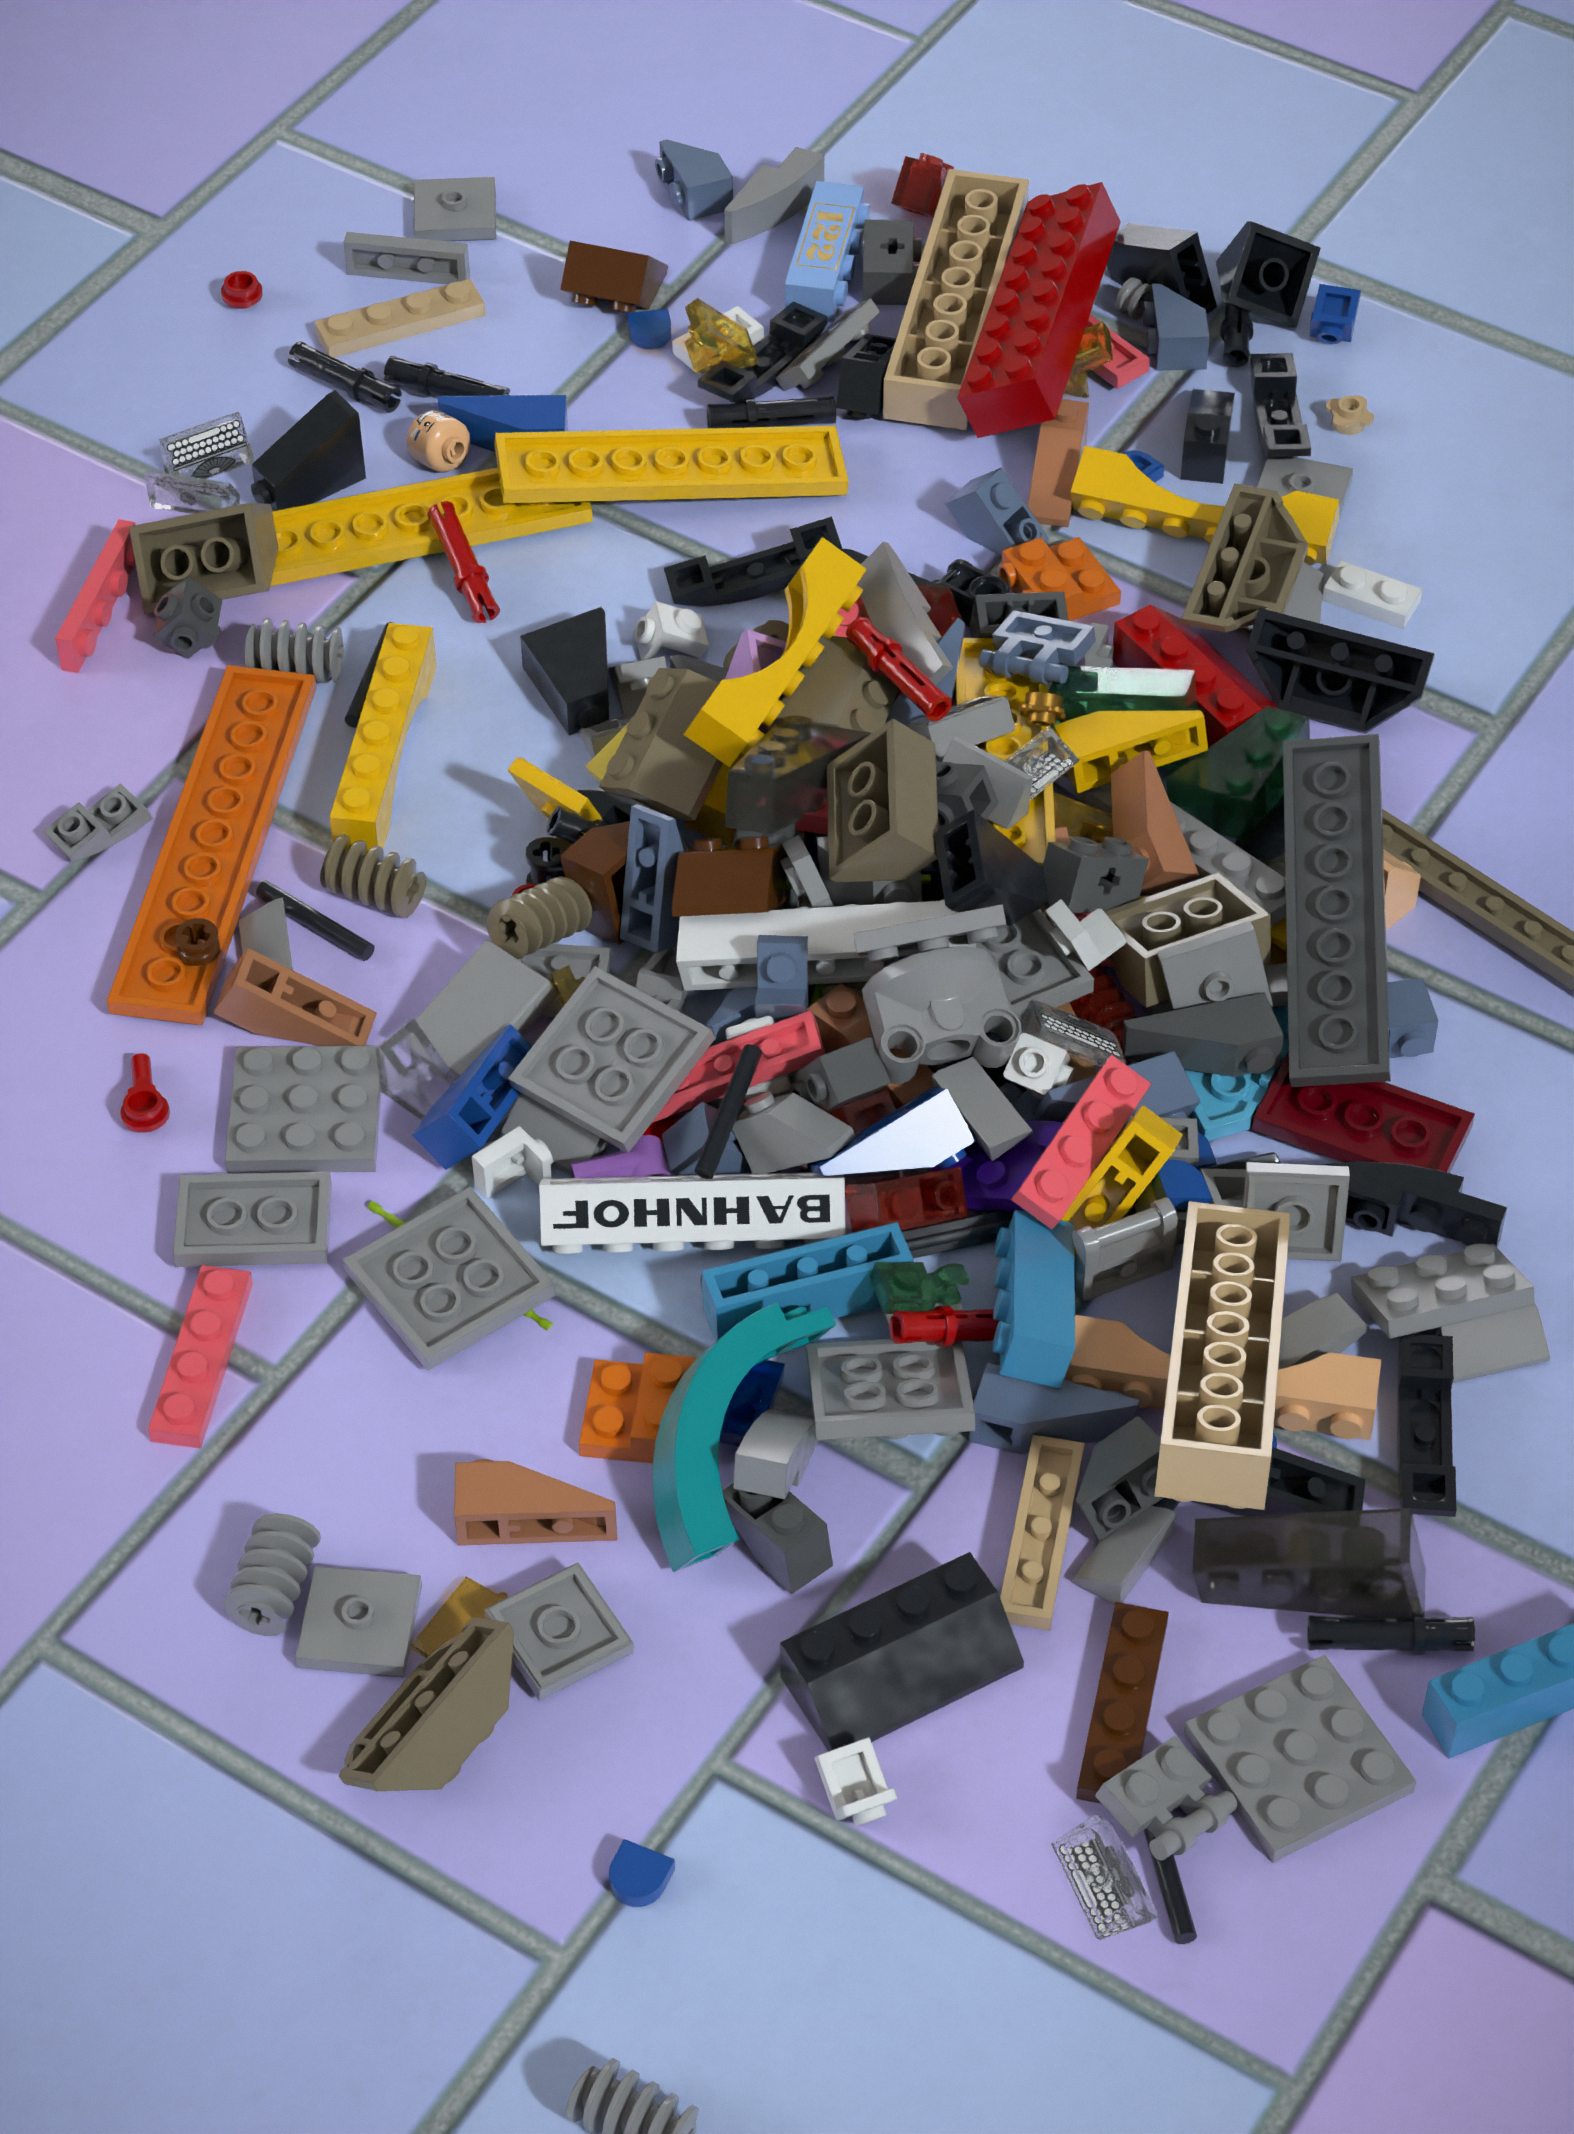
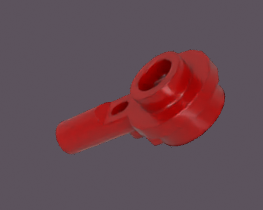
(143, 1106)

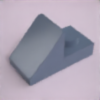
(781, 976)

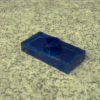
(751, 1399)

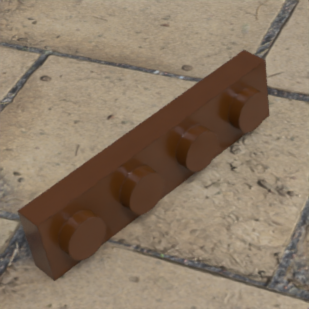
(1123, 1696)

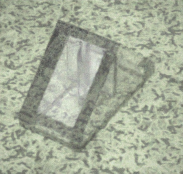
(412, 1069)

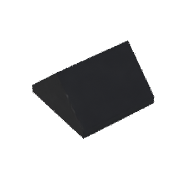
(1267, 273)

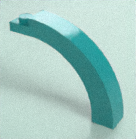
(686, 1450)

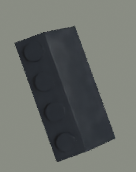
(901, 1654)

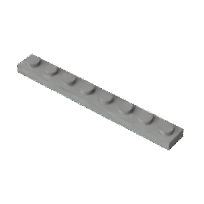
(1211, 854)

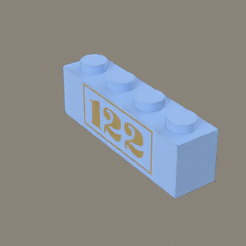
(827, 247)

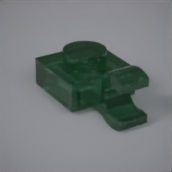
(910, 1287)

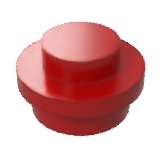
(241, 290)

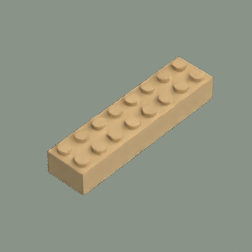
(952, 296)
(1224, 1357)

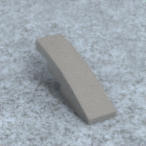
(901, 612)

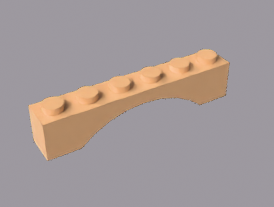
(1322, 1395)

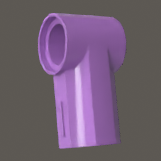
(644, 1159)

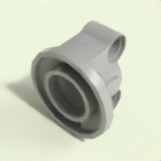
(939, 1011)

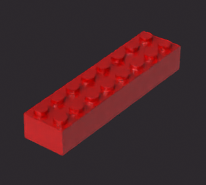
(1039, 310)

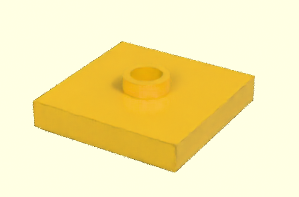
(549, 793)

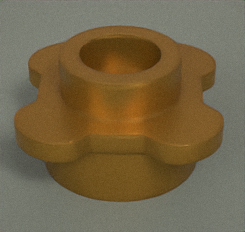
(1042, 708)

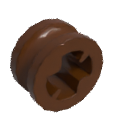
(190, 932)

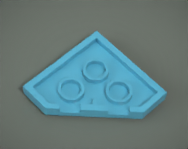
(1232, 1102)

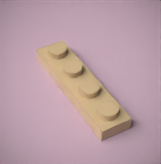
(400, 318)
(1041, 1531)

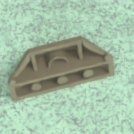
(1248, 562)
(436, 1714)

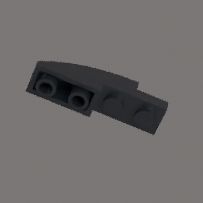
(1422, 1198)

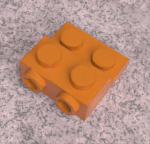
(1058, 568)
(628, 1406)

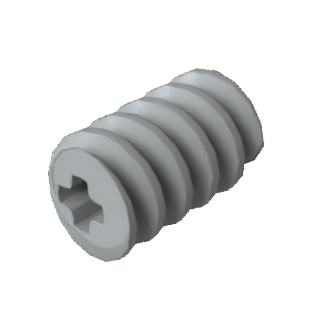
(295, 651)
(271, 1573)
(619, 2109)

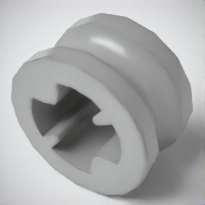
(1132, 296)

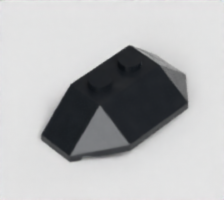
(1335, 672)

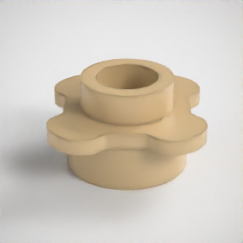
(1349, 414)

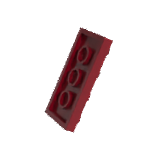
(1364, 1122)

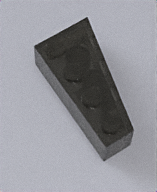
(784, 774)
(1313, 1562)

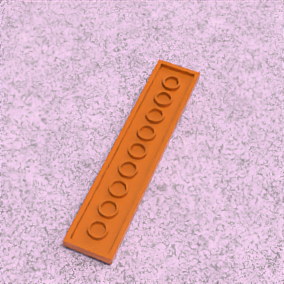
(213, 841)

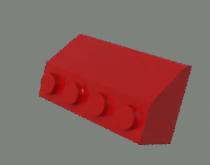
(1161, 641)

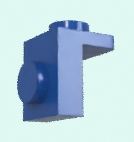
(1334, 314)

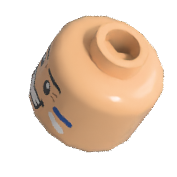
(438, 441)

